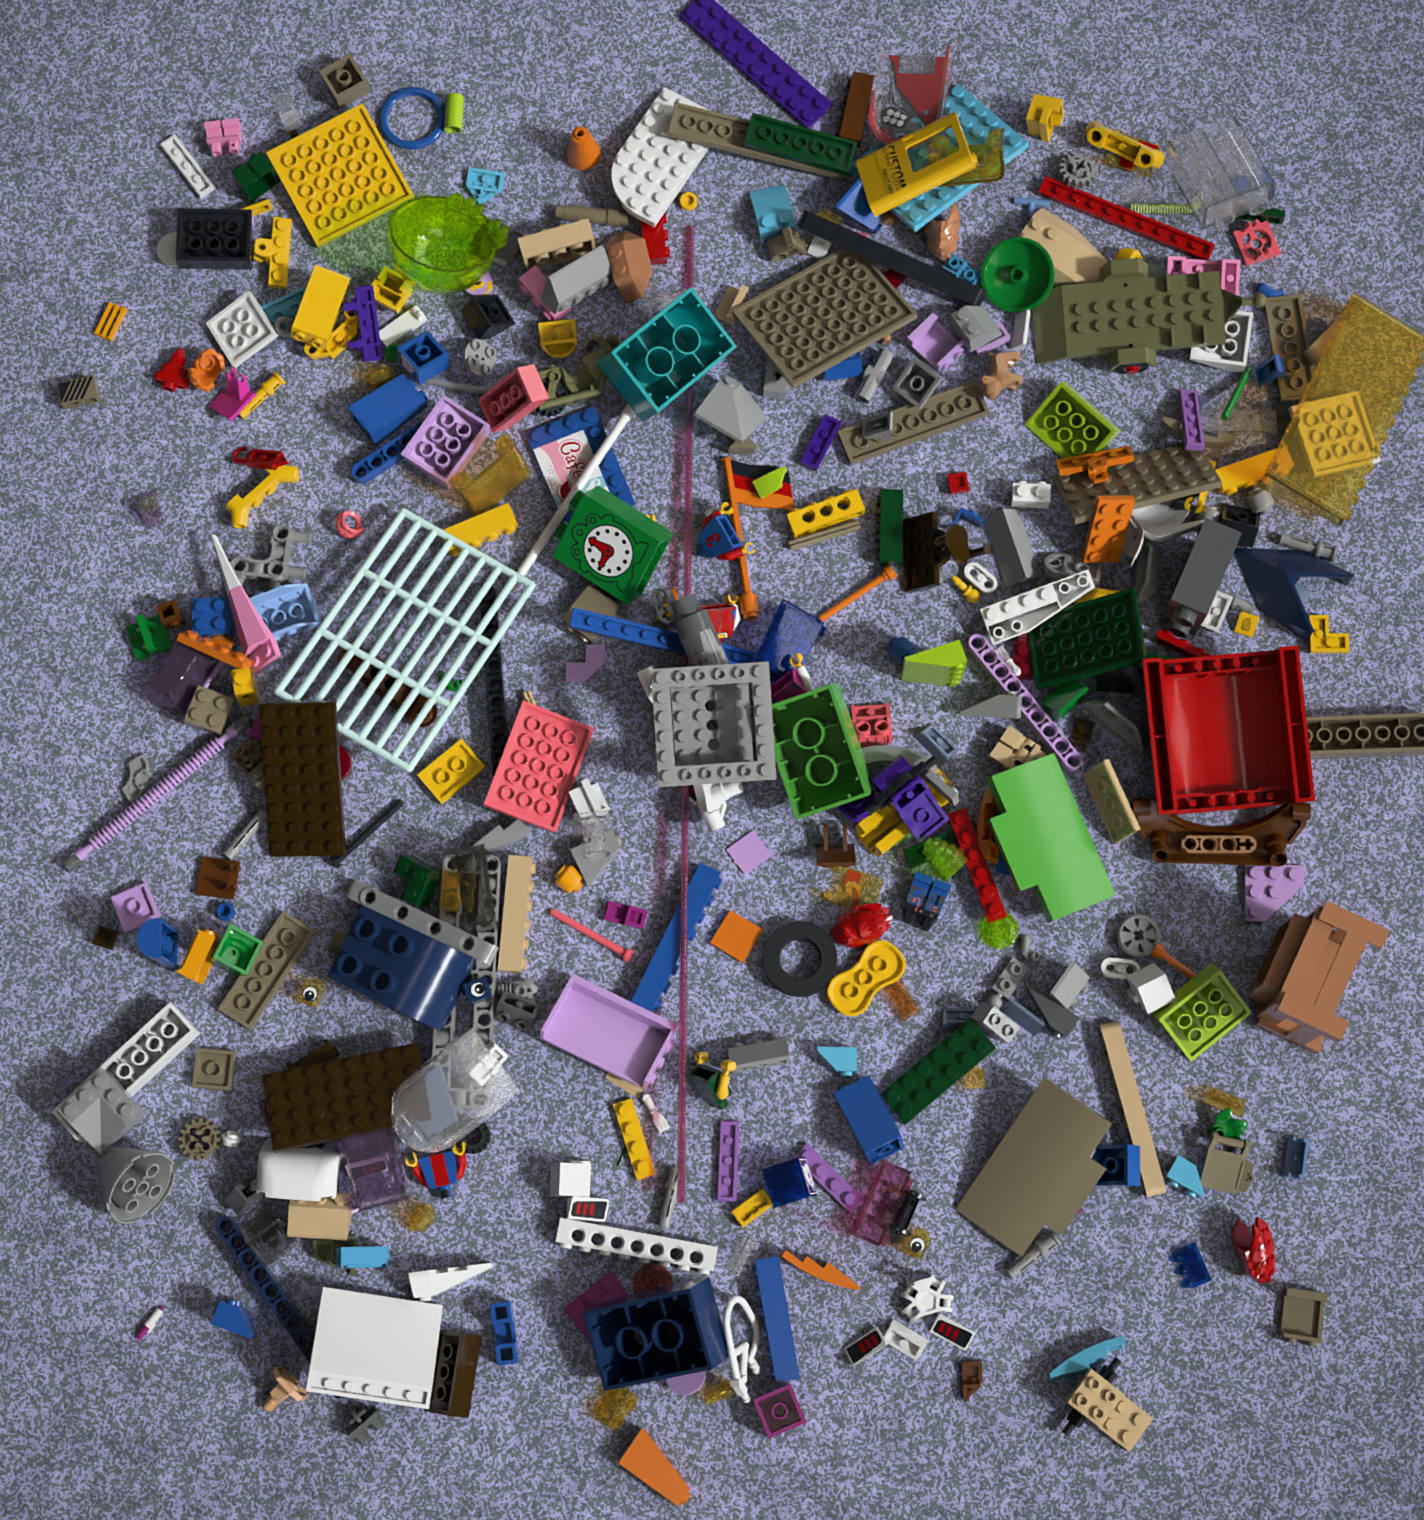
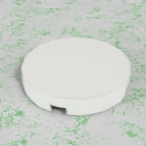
(167, 249)

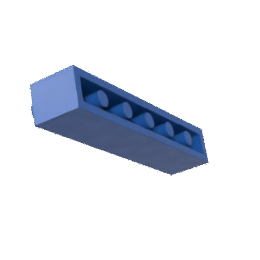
(777, 1319)

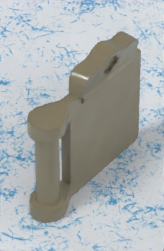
(1225, 1169)

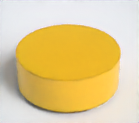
(688, 201)

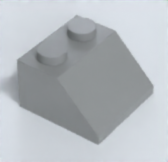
(974, 326)
(1069, 985)

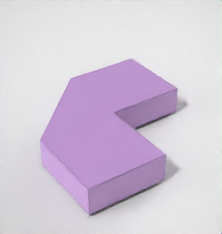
(583, 671)

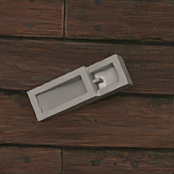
(500, 838)

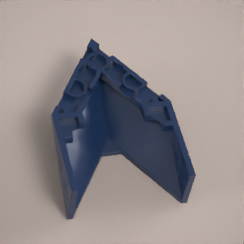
(1273, 578)

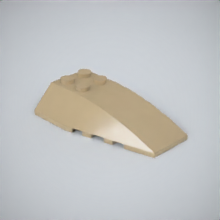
(1072, 254)

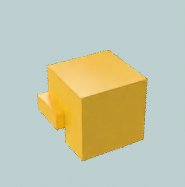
(1043, 115)
(391, 290)

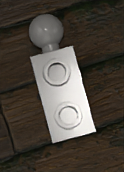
(1007, 982)

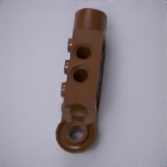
(385, 685)

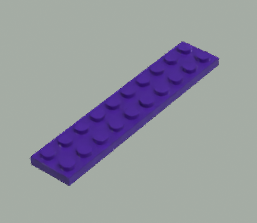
(756, 61)

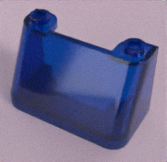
(789, 633)

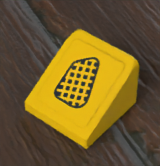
(1246, 624)

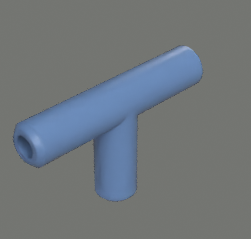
(1031, 203)

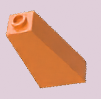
(653, 1467)

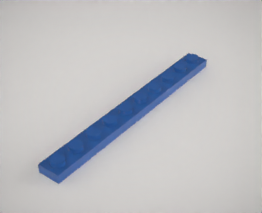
(644, 634)

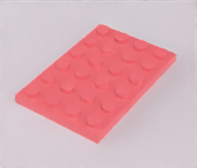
(538, 767)

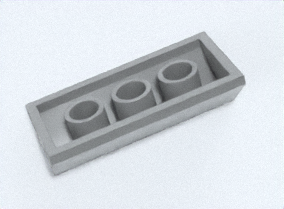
(1012, 547)

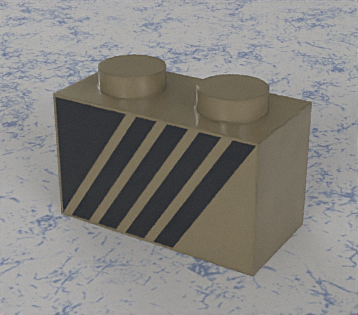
(79, 392)

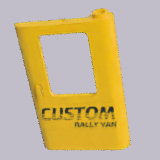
(889, 175)

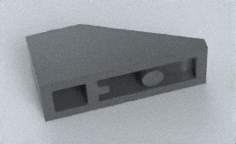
(1055, 1015)

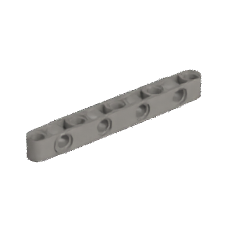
(421, 922)

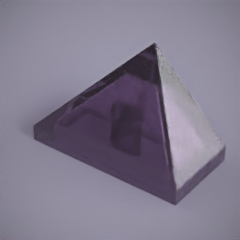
(150, 509)

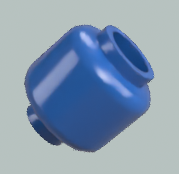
(901, 648)

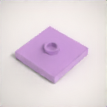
(135, 907)

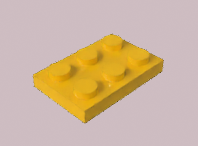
(451, 771)

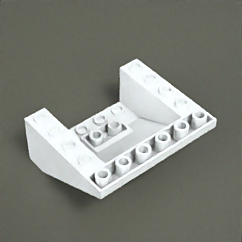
(374, 1348)

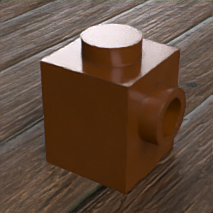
(170, 614)

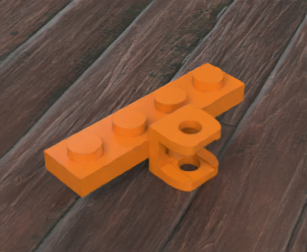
(1095, 463)
(218, 647)

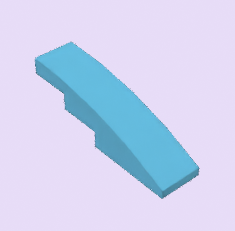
(1080, 1362)

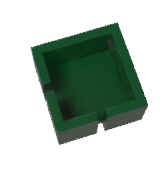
(255, 177)

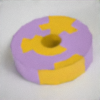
(481, 289)

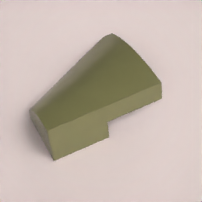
(325, 1249)

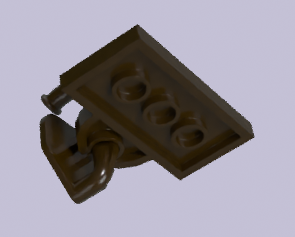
(930, 548)

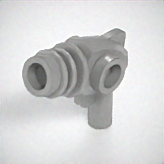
(522, 988)

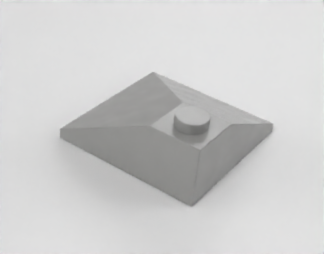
(731, 410)

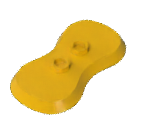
(877, 967)

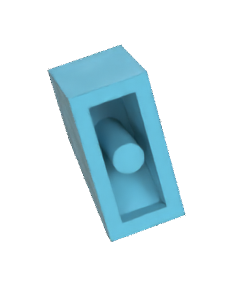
(840, 1059)

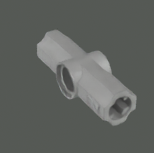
(873, 375)

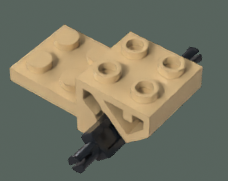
(1106, 1407)

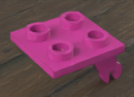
(233, 397)

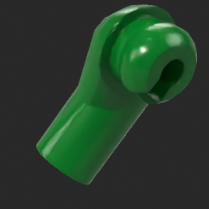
(453, 685)

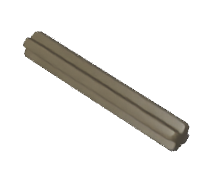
(824, 535)

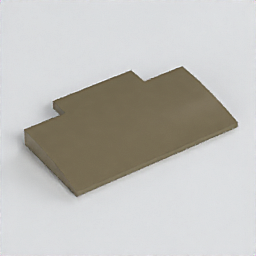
(1038, 1169)

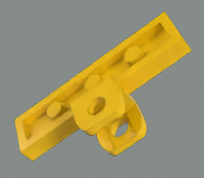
(275, 252)

